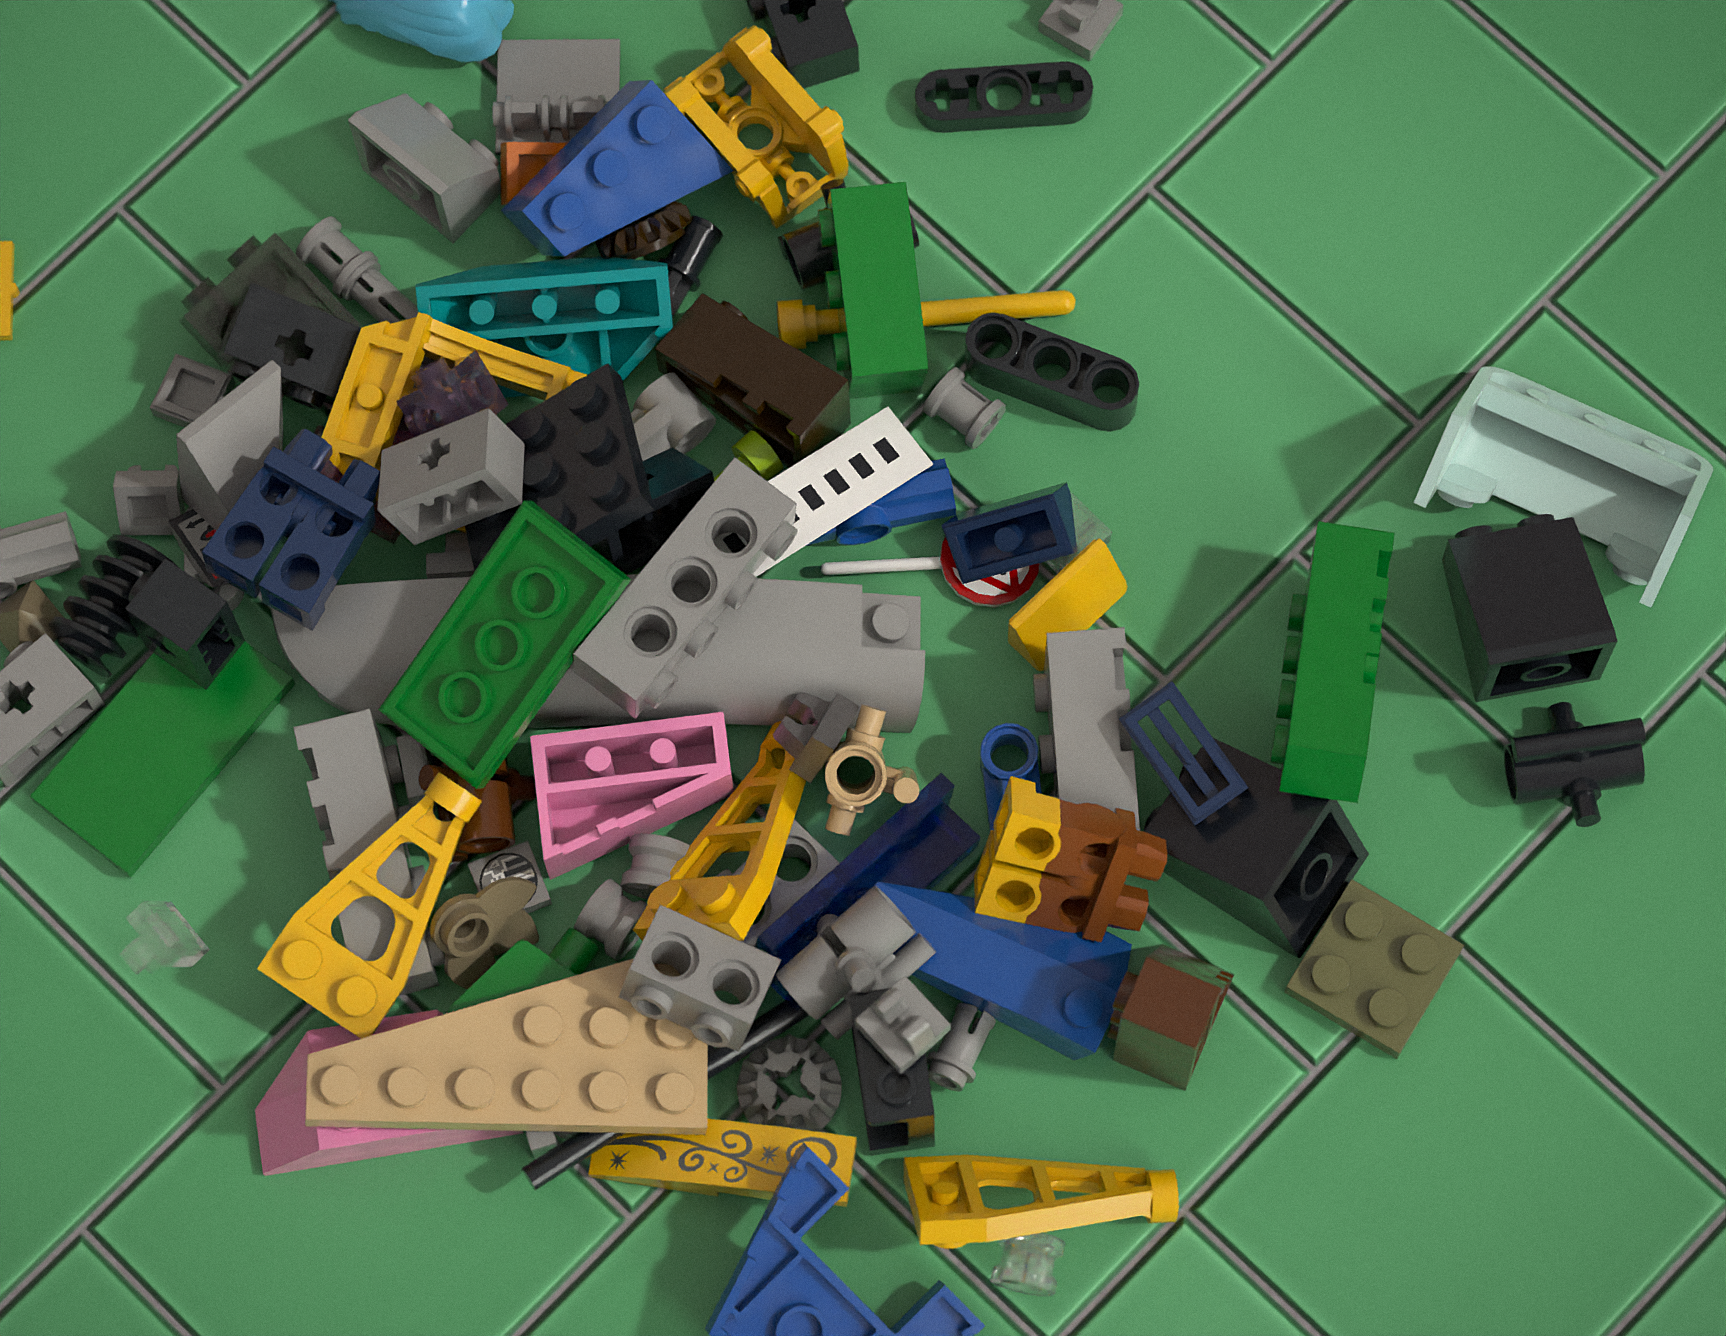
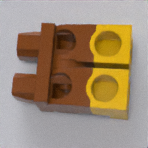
(1065, 864)

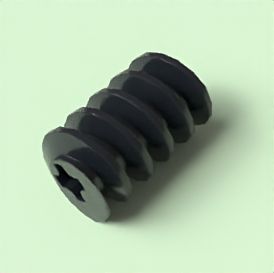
(103, 612)

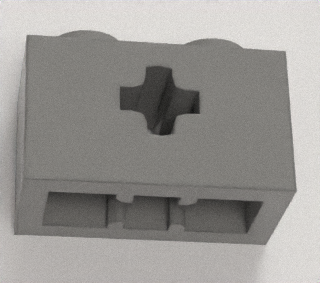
(451, 476)
(59, 700)

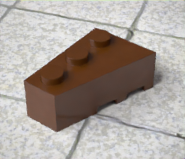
(1167, 1014)

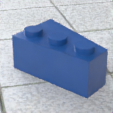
(615, 171)

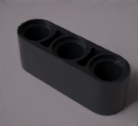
(1034, 347)

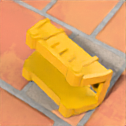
(776, 103)

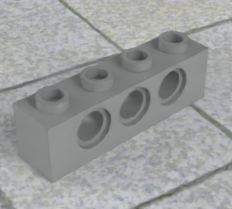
(734, 503)

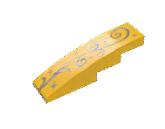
(727, 1159)

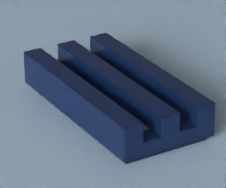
(1215, 798)

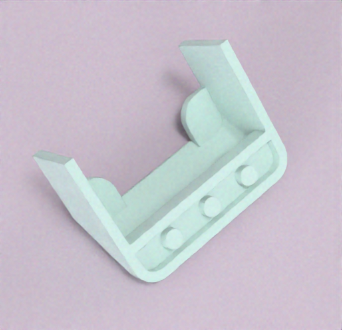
(1568, 463)

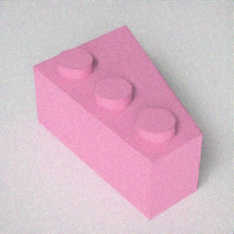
(623, 782)

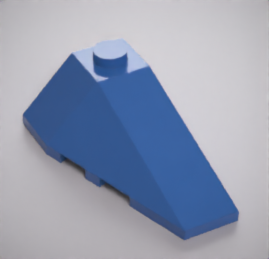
(1019, 973)

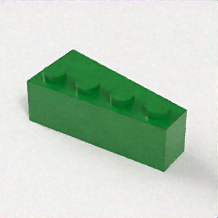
(1333, 664)

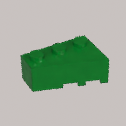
(874, 289)

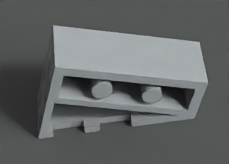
(1084, 700)

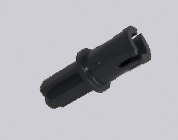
(689, 257)

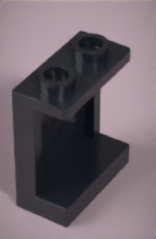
(894, 1105)

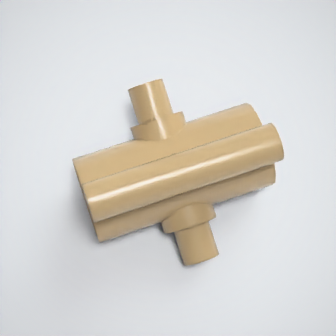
(851, 798)

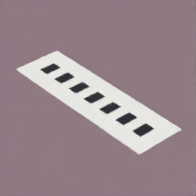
(842, 480)

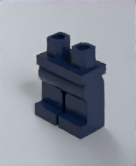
(295, 529)

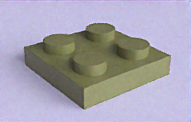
(1374, 968)

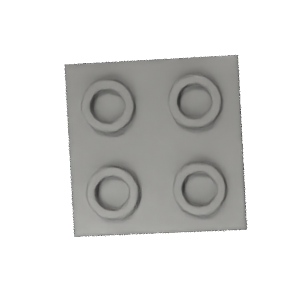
(552, 87)

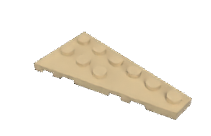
(522, 1062)

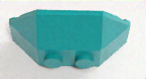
(559, 309)

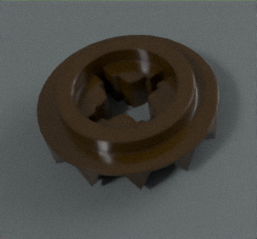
(646, 233)

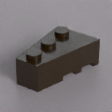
(756, 379)

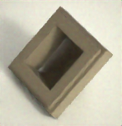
(26, 616)

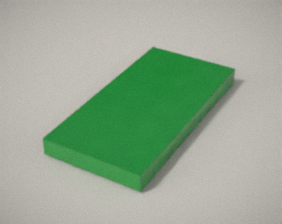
(504, 644)
(157, 753)

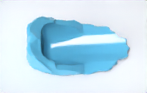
(443, 27)

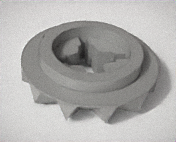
(780, 1057)

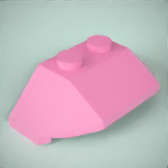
(292, 1146)

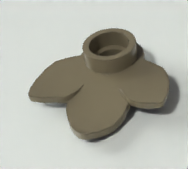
(481, 926)

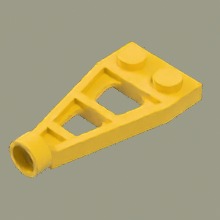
(735, 900)
(333, 977)
(952, 1213)

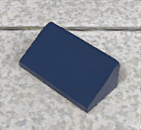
(1012, 533)

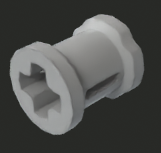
(964, 408)

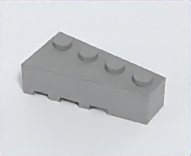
(355, 807)

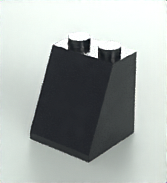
(1527, 607)
(1263, 855)

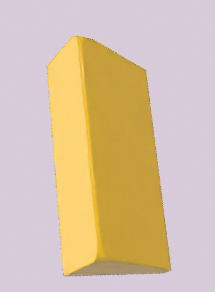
(1068, 602)

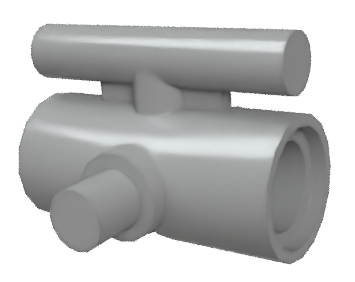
(853, 957)

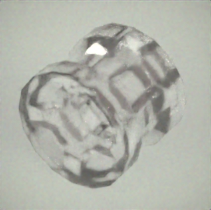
(1028, 1264)

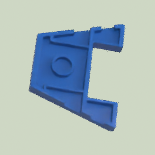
(791, 1292)

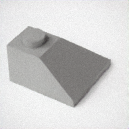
(229, 444)

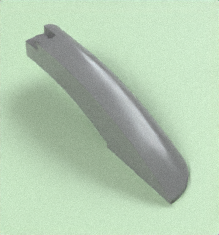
(765, 653)

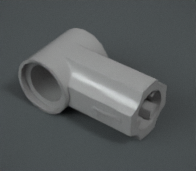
(669, 417)
(36, 551)

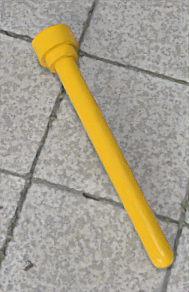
(804, 323)

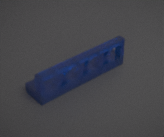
(908, 850)

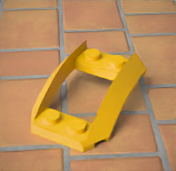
(380, 371)

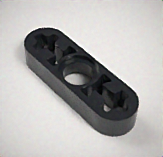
(1020, 76)

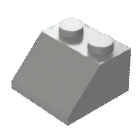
(426, 163)

